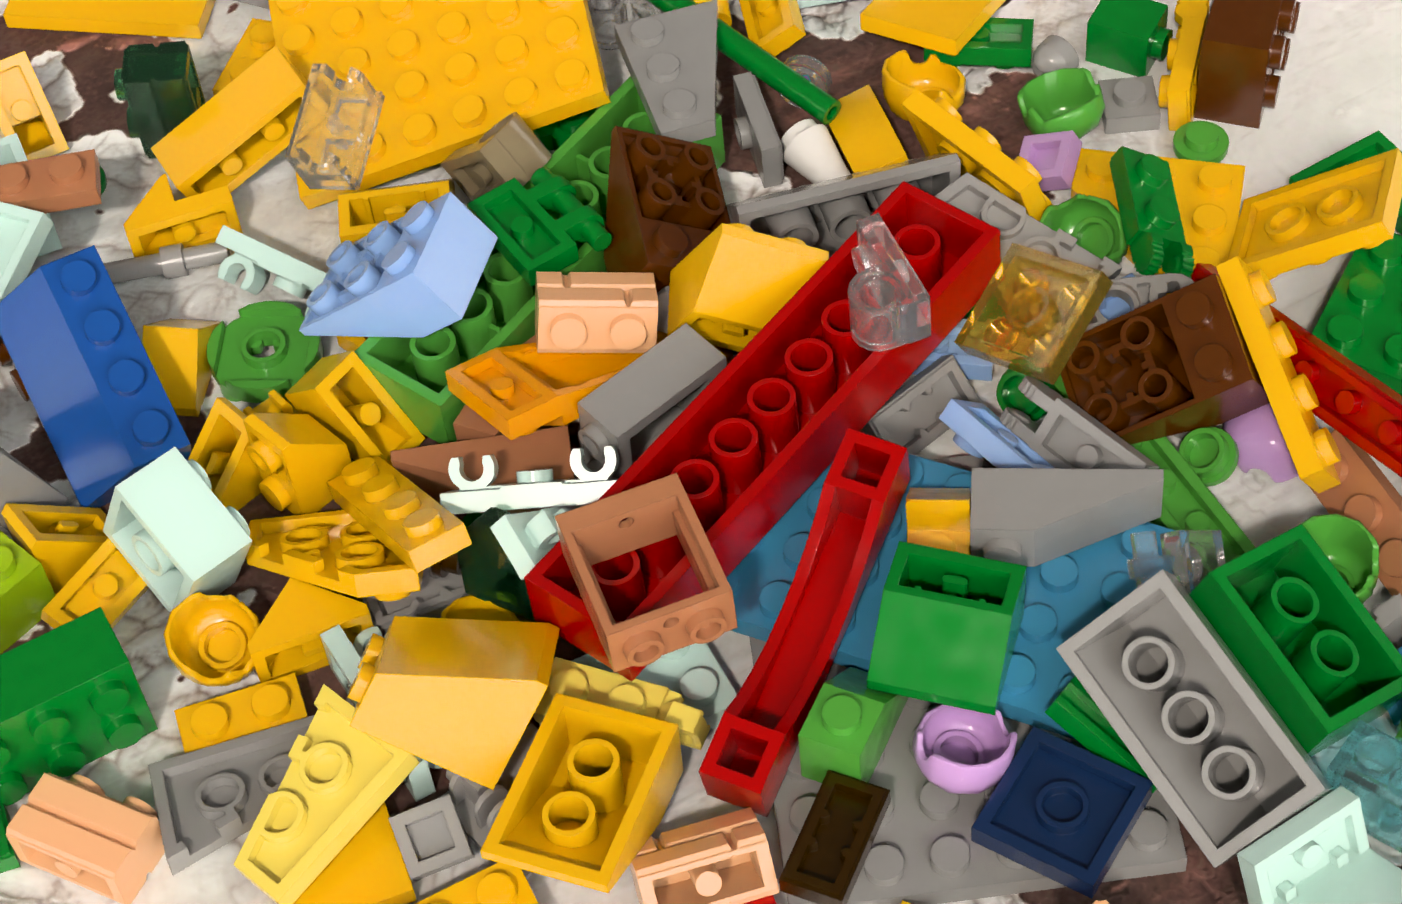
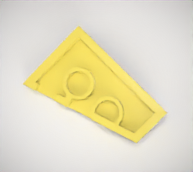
(322, 802)

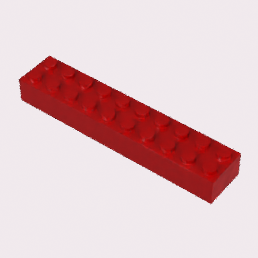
(776, 417)

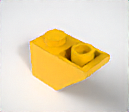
(295, 460)

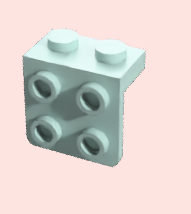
(1320, 859)

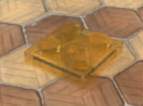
(1033, 312)

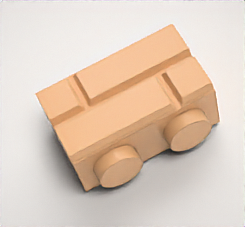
(595, 312)
(87, 836)
(707, 863)

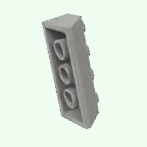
(828, 210)
(1193, 718)

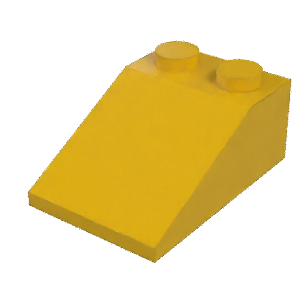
(587, 793)

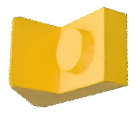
(26, 110)
(188, 221)
(939, 518)

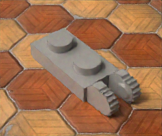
(1069, 434)

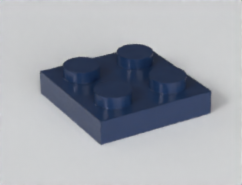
(1062, 812)

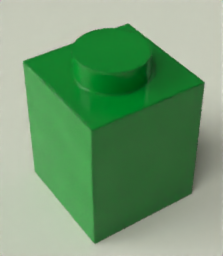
(1128, 35)

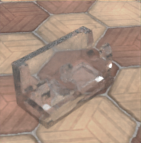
(334, 129)

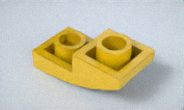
(866, 132)

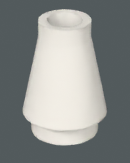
(812, 152)

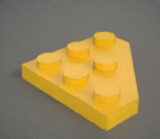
(1205, 195)
(331, 553)

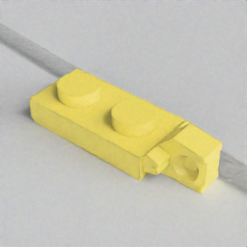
(620, 693)

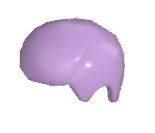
(1261, 444)
(963, 749)

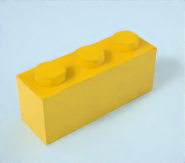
(235, 128)

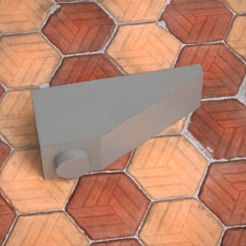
(1050, 512)

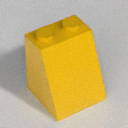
(454, 689)

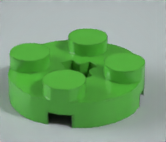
(261, 325)

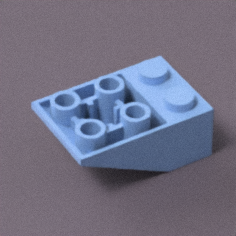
(403, 275)

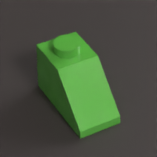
(847, 727)

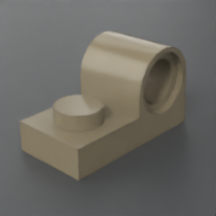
(498, 156)

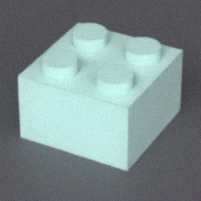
(177, 530)

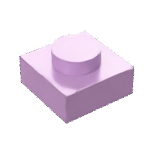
(1054, 157)

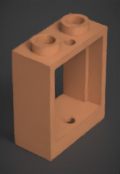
(653, 514)

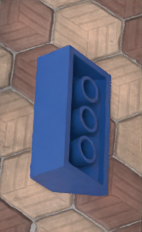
(88, 375)

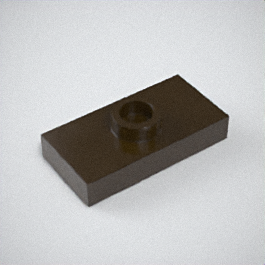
(835, 840)

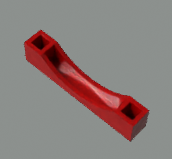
(844, 541)

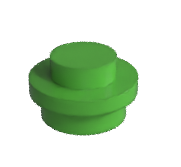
(1201, 142)
(1210, 454)

